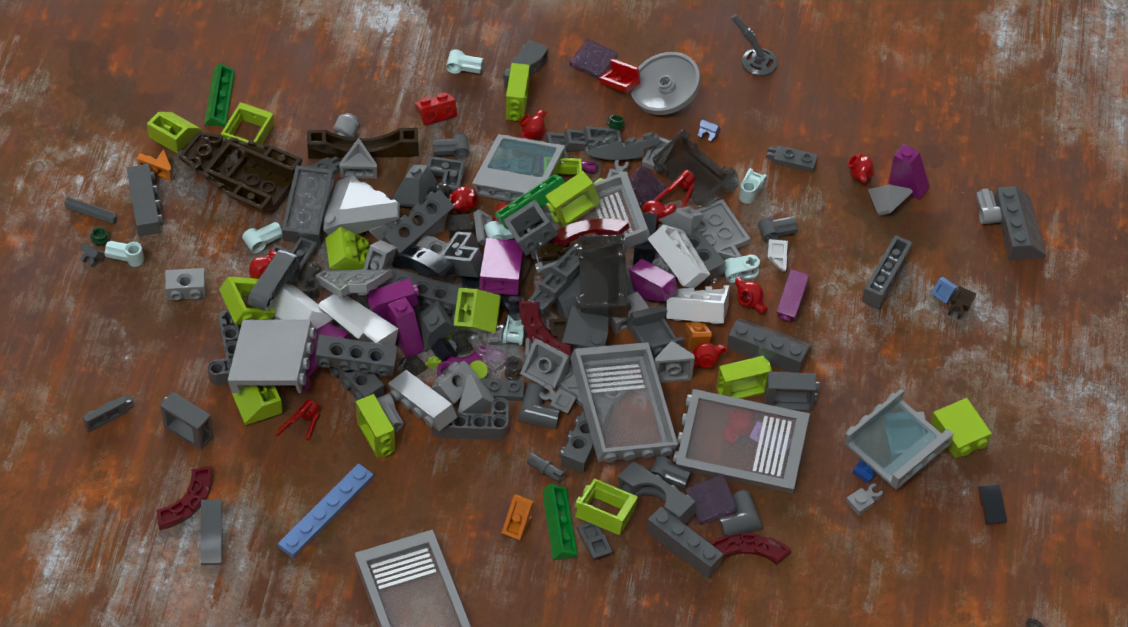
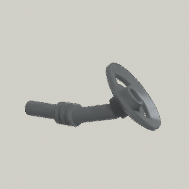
(760, 57)

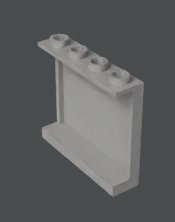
(272, 353)

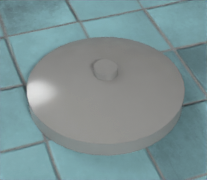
(667, 83)

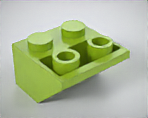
(171, 130)
(346, 250)
(477, 311)
(257, 402)

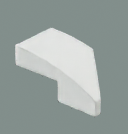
(778, 253)

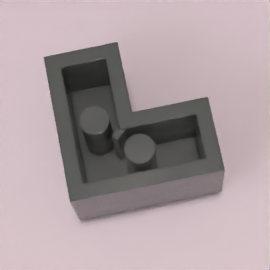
(464, 255)

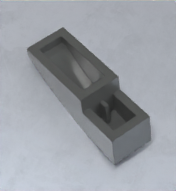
(211, 532)

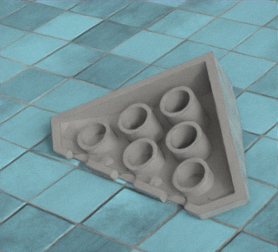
(358, 207)

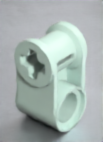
(751, 186)
(739, 267)
(514, 330)

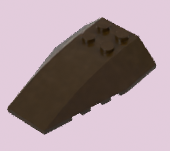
(243, 170)

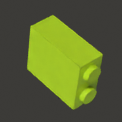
(965, 424)

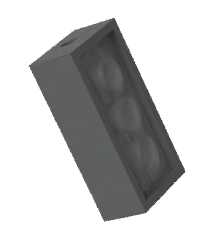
(307, 204)

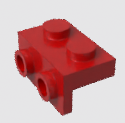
(621, 76)
(437, 108)

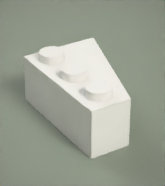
(679, 255)
(699, 305)

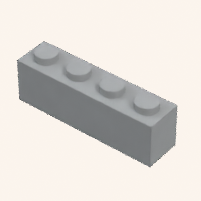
(422, 400)

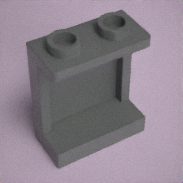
(651, 327)

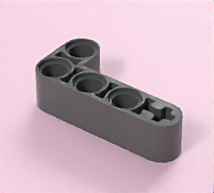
(282, 269)
(229, 338)
(471, 420)

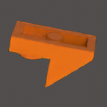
(160, 165)
(698, 334)
(518, 517)

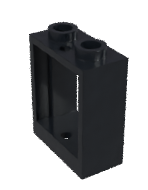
(645, 250)

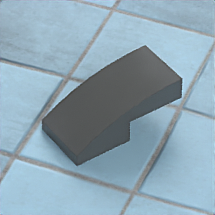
(594, 540)

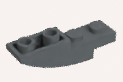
(616, 150)

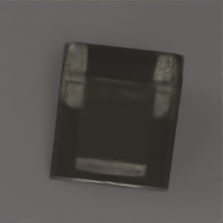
(412, 364)

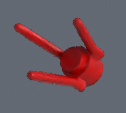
(684, 181)
(306, 411)

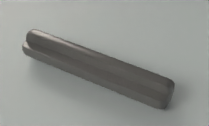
(90, 210)

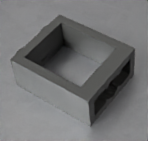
(525, 218)
(794, 382)
(186, 420)

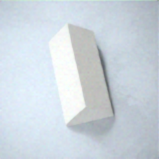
(295, 305)
(359, 320)

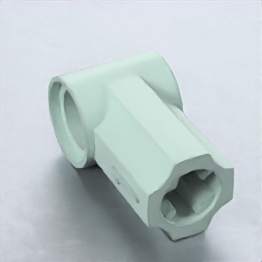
(460, 62)
(497, 231)
(257, 239)
(128, 252)

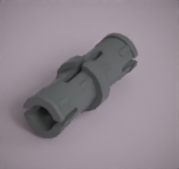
(546, 467)

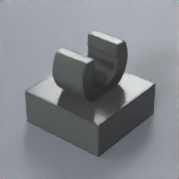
(91, 252)

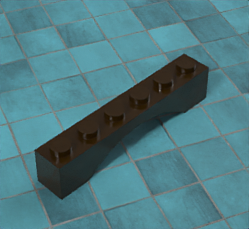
(396, 143)

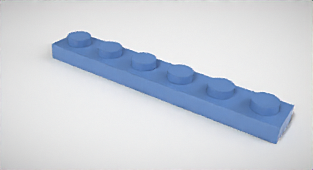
(325, 511)

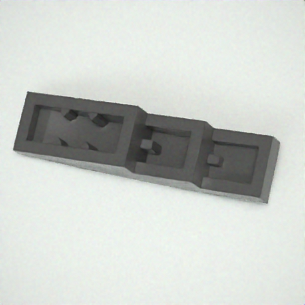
(578, 139)
(557, 281)

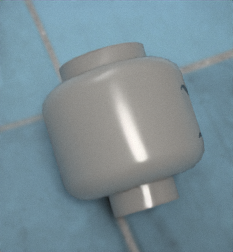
(346, 125)

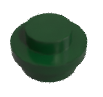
(616, 122)
(99, 236)

